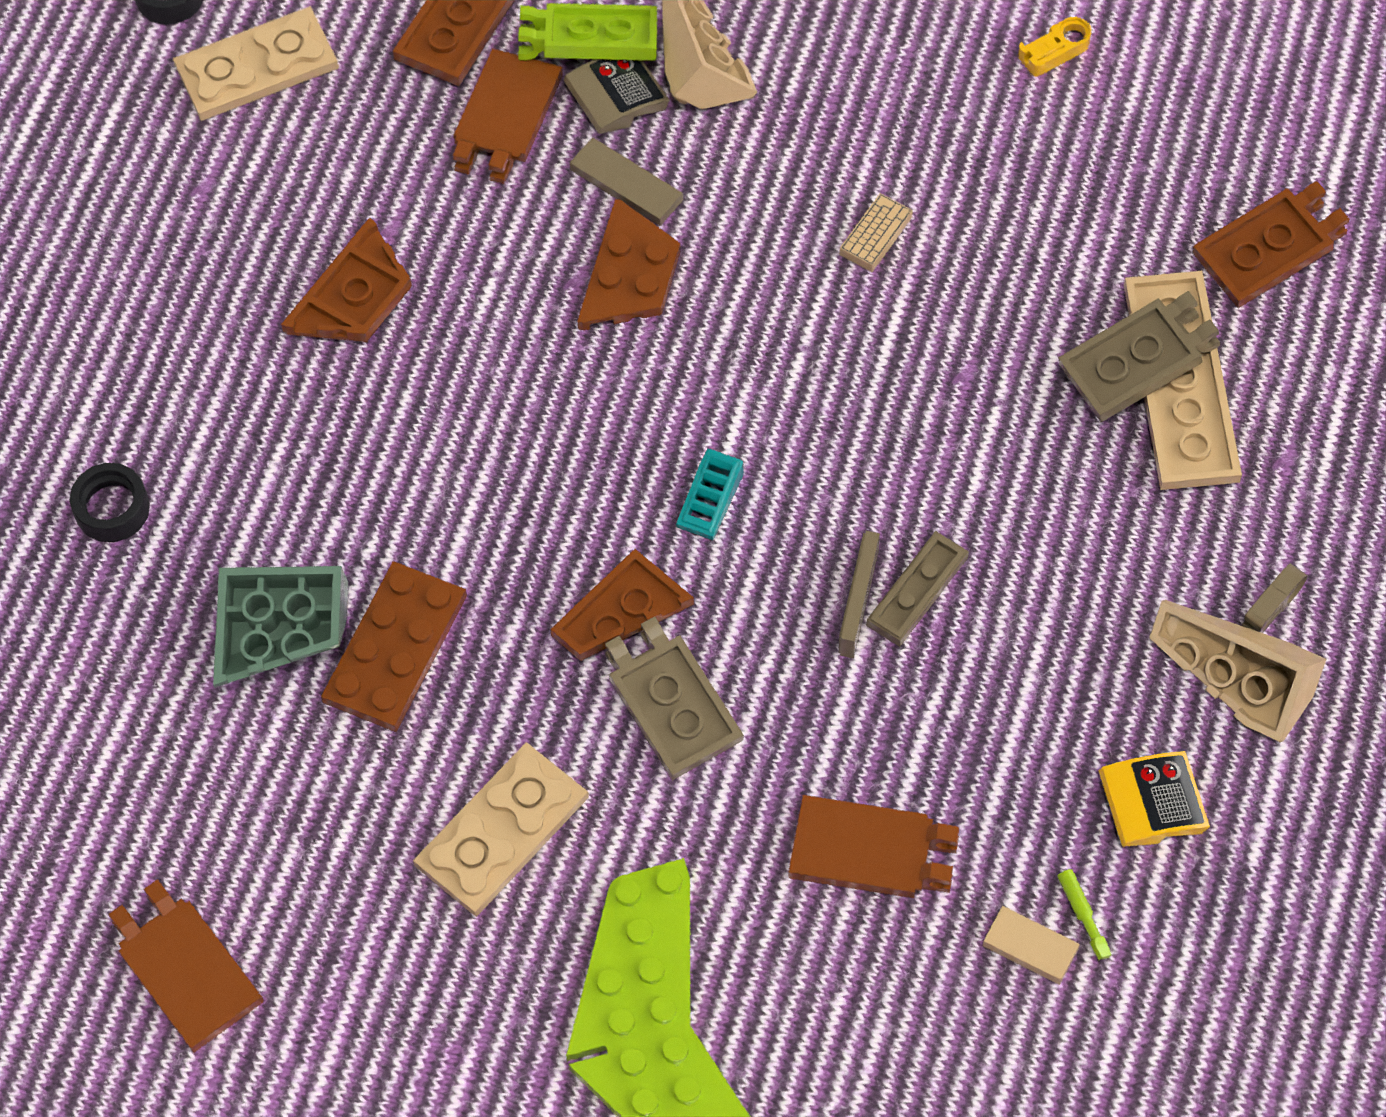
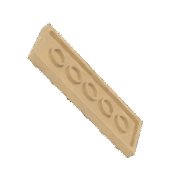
(1191, 413)

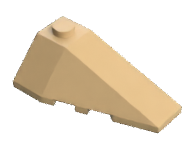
(1250, 671)

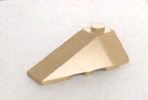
(698, 58)

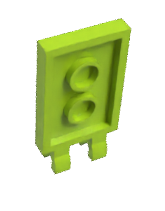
(589, 31)

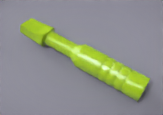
(1083, 912)

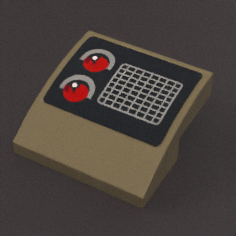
(615, 92)

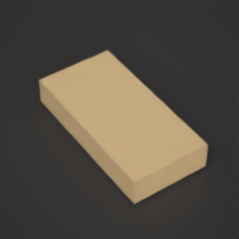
(1031, 945)

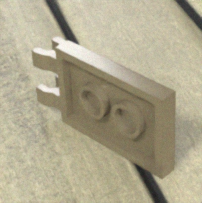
(1138, 355)
(672, 701)

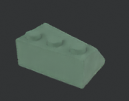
(276, 617)

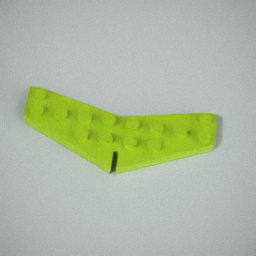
(640, 1006)

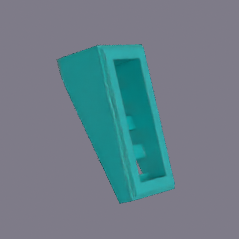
(718, 470)

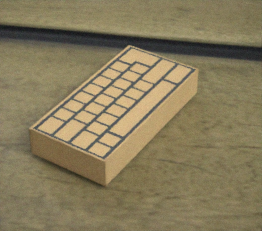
(876, 232)

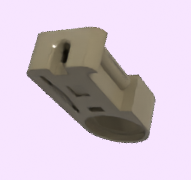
(1275, 598)

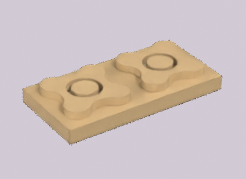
(255, 63)
(501, 829)

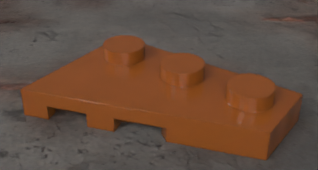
(619, 605)

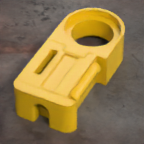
(1053, 47)

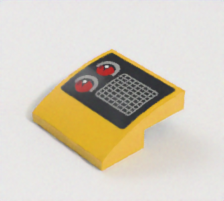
(1153, 798)

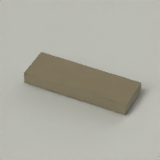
(626, 181)
(917, 588)
(858, 594)

